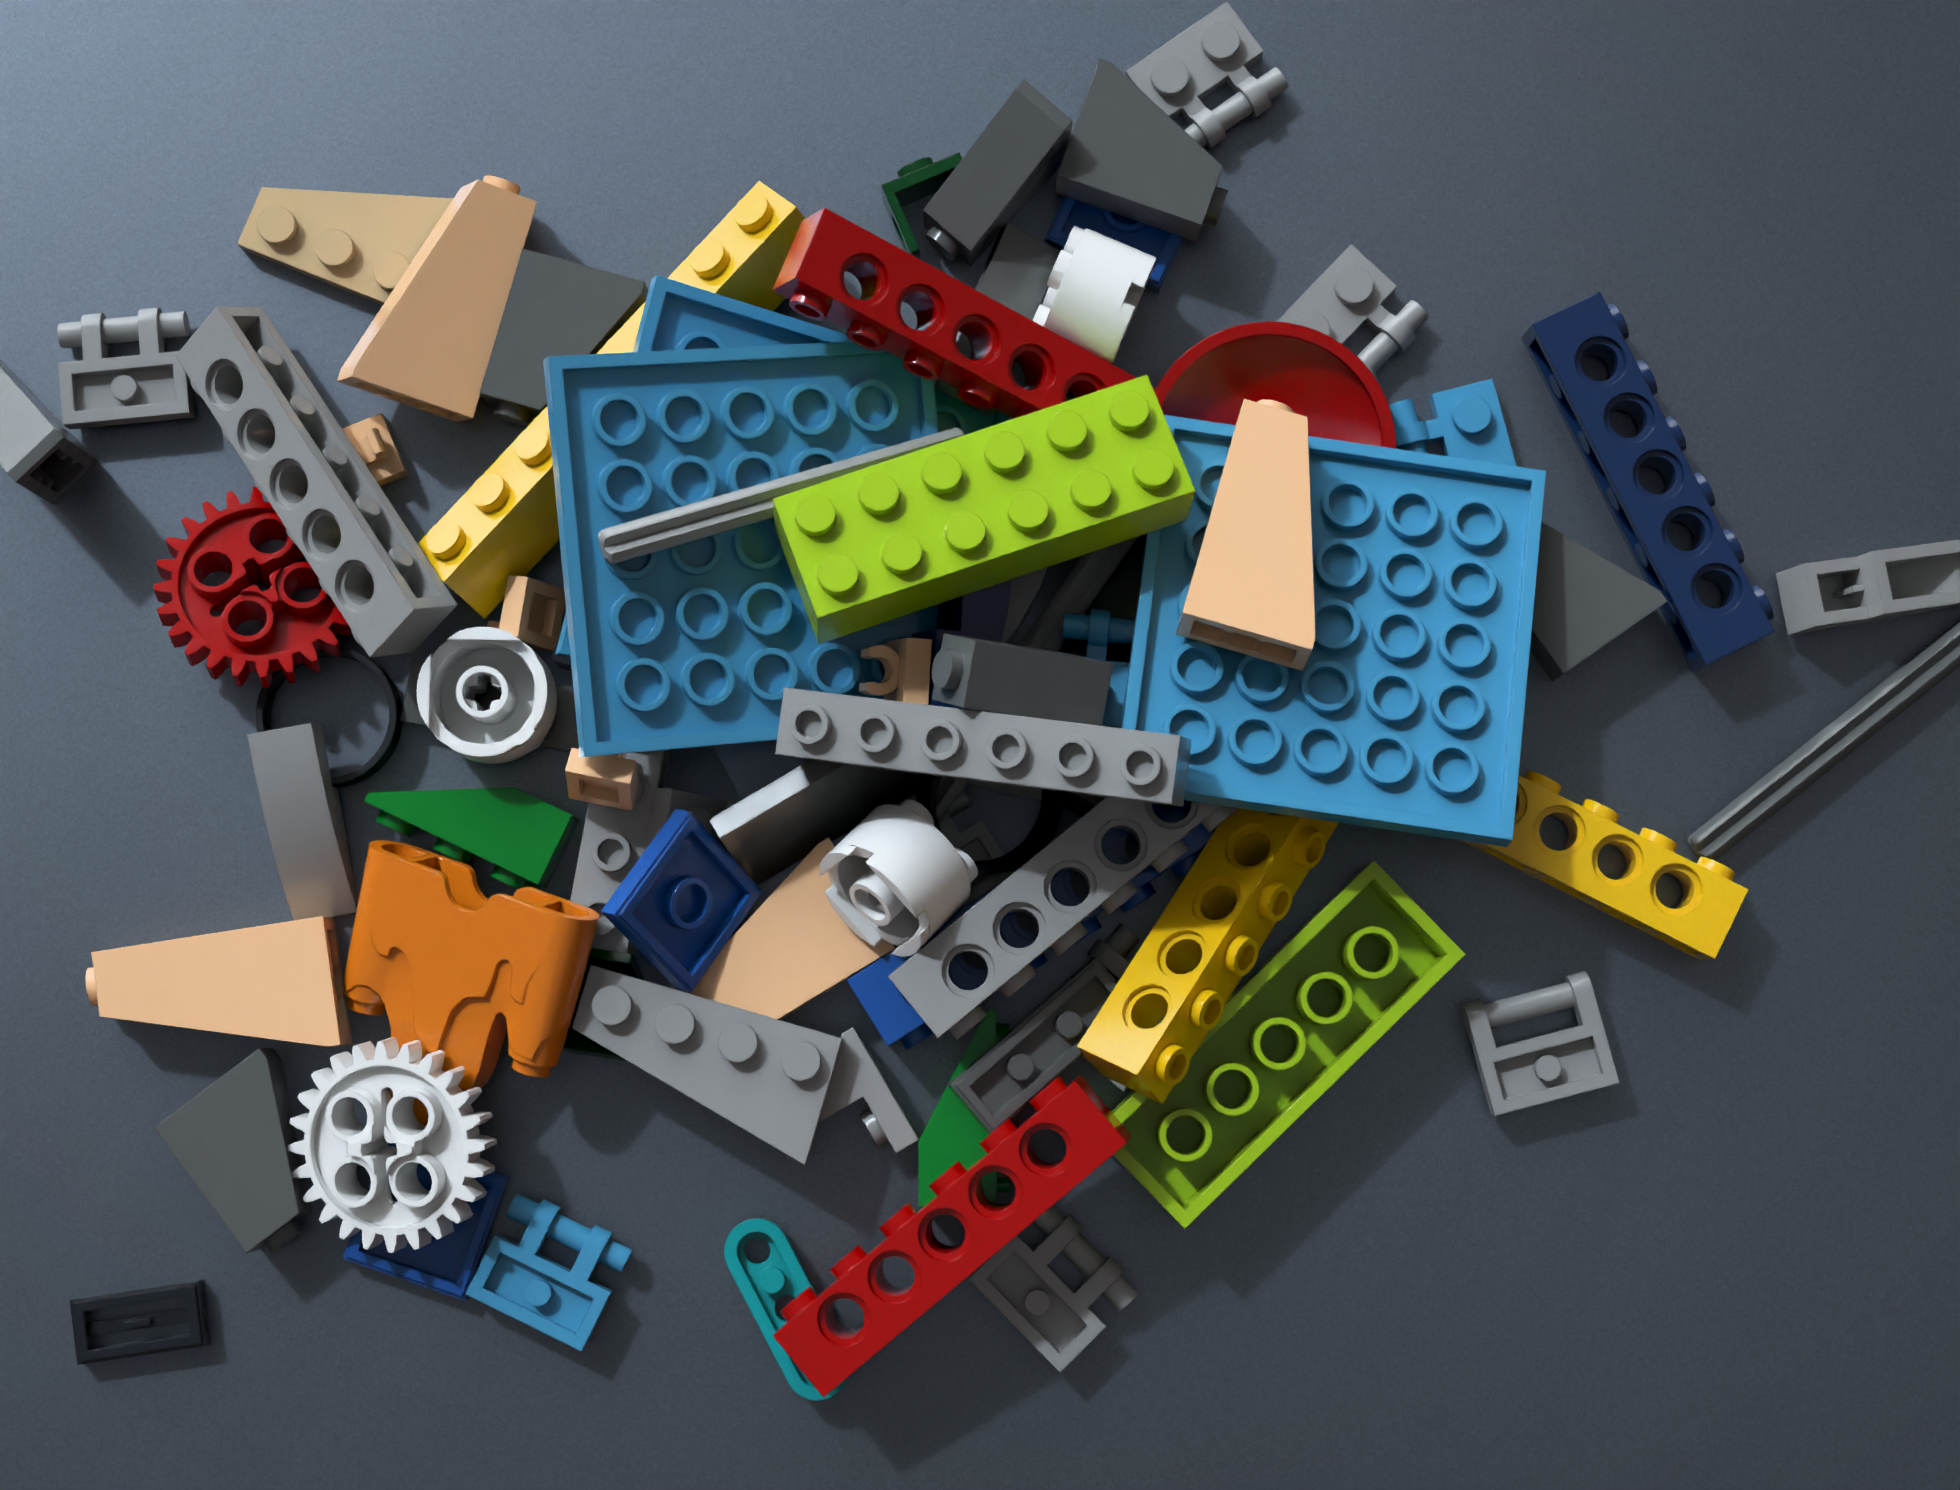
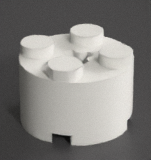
(1094, 291)
(461, 670)
(897, 877)

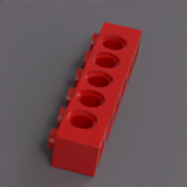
(943, 306)
(832, 1352)

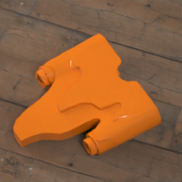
(465, 964)

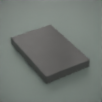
(802, 810)

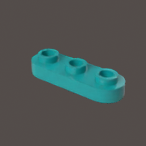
(764, 1284)

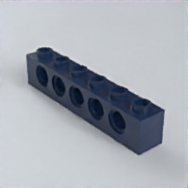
(1643, 517)

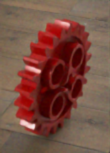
(230, 544)

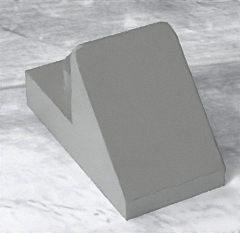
(859, 1077)

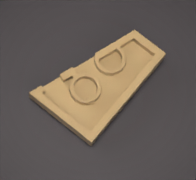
(342, 237)

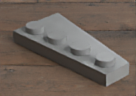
(729, 1059)

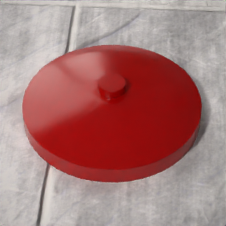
(1282, 365)

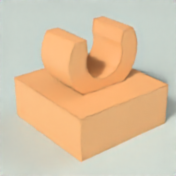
(377, 448)
(532, 612)
(906, 670)
(602, 779)

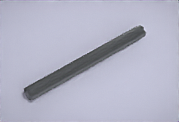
(1828, 747)

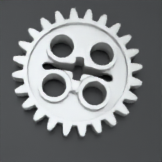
(445, 1146)

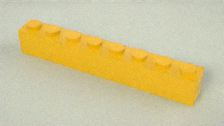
(511, 510)

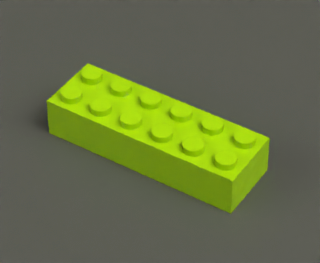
(982, 508)
(1285, 1041)

